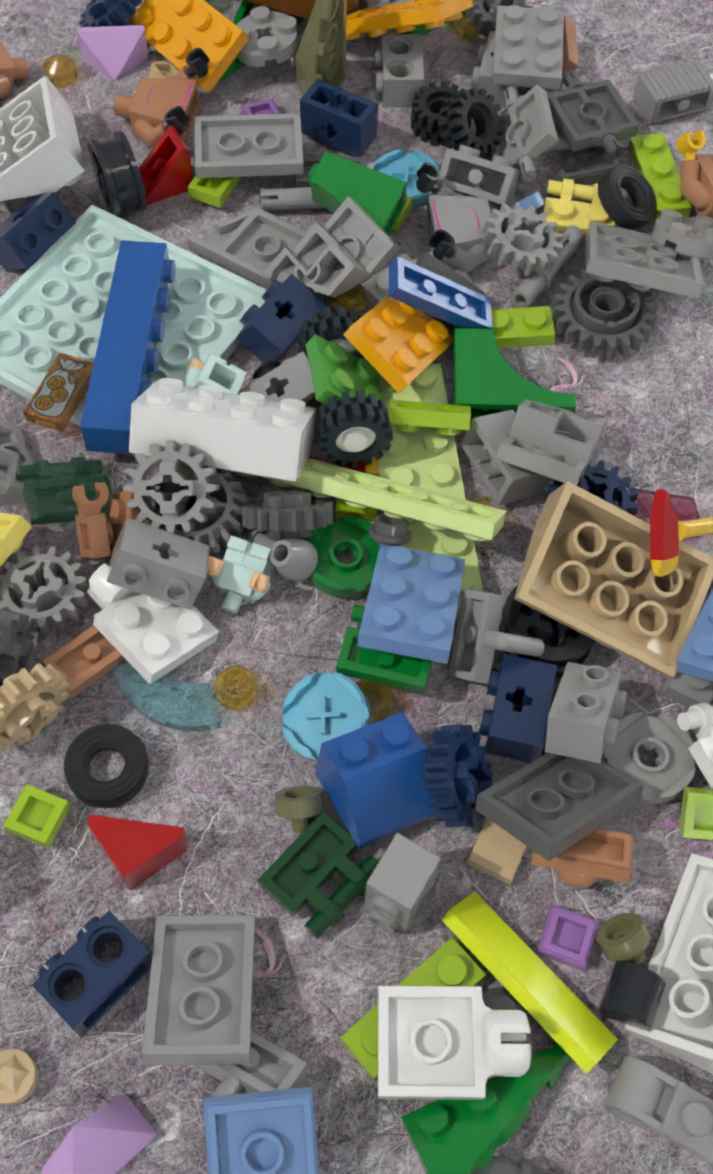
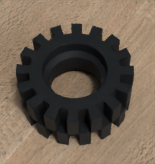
(424, 109)
(484, 115)

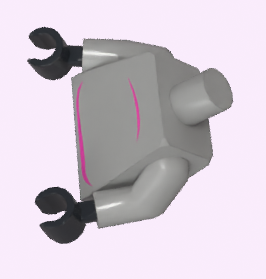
(453, 222)

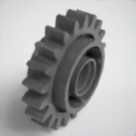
(603, 315)

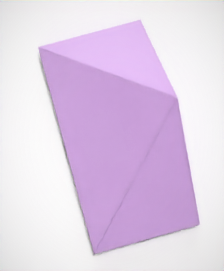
(113, 48)
(103, 1141)

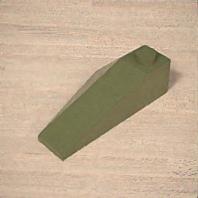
(322, 46)

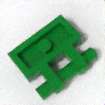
(380, 666)

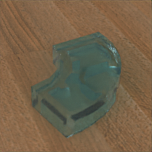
(169, 700)

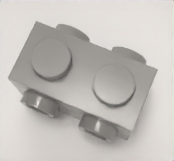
(479, 177)
(584, 712)

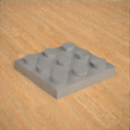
(641, 261)

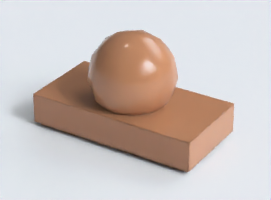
(596, 856)

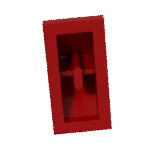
(166, 168)
(137, 847)

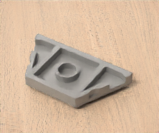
(248, 243)

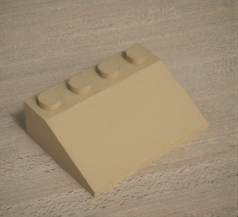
(596, 576)

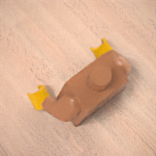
(696, 173)

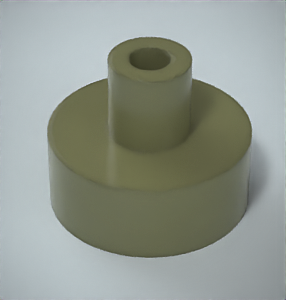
(299, 805)
(624, 938)

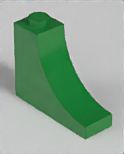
(374, 191)
(488, 382)

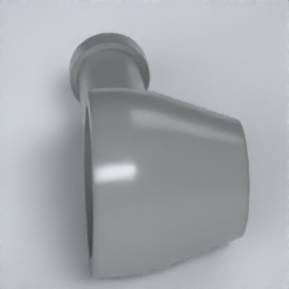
(291, 557)

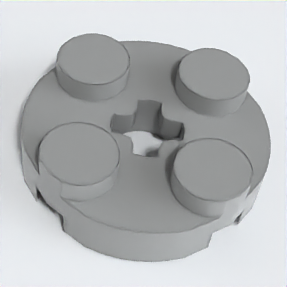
(271, 37)
(692, 236)
(674, 764)

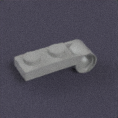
(664, 1105)

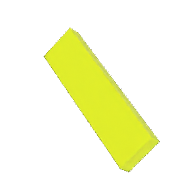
(530, 981)

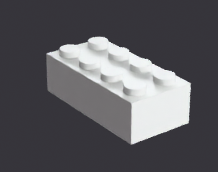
(231, 429)

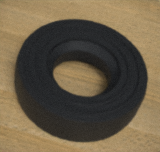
(617, 206)
(112, 792)

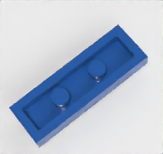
(438, 295)

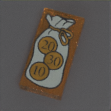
(60, 392)

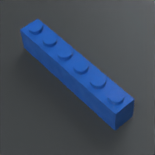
(127, 343)

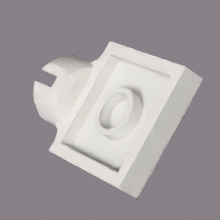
(148, 630)
(445, 1043)

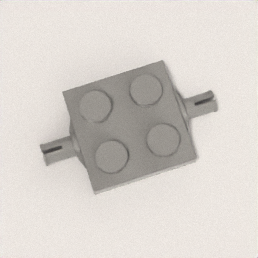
(527, 129)

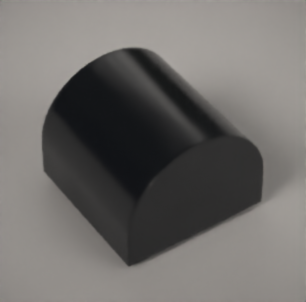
(632, 995)

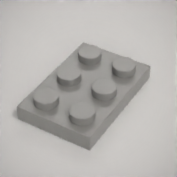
(528, 47)
(248, 145)
(200, 991)

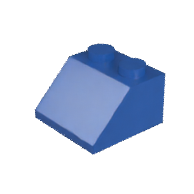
(377, 779)

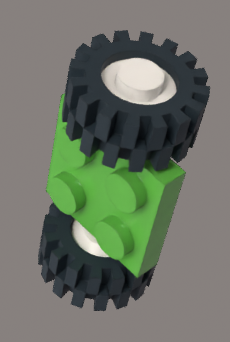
(353, 412)

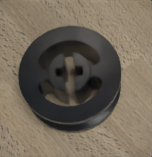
(117, 173)
(532, 626)

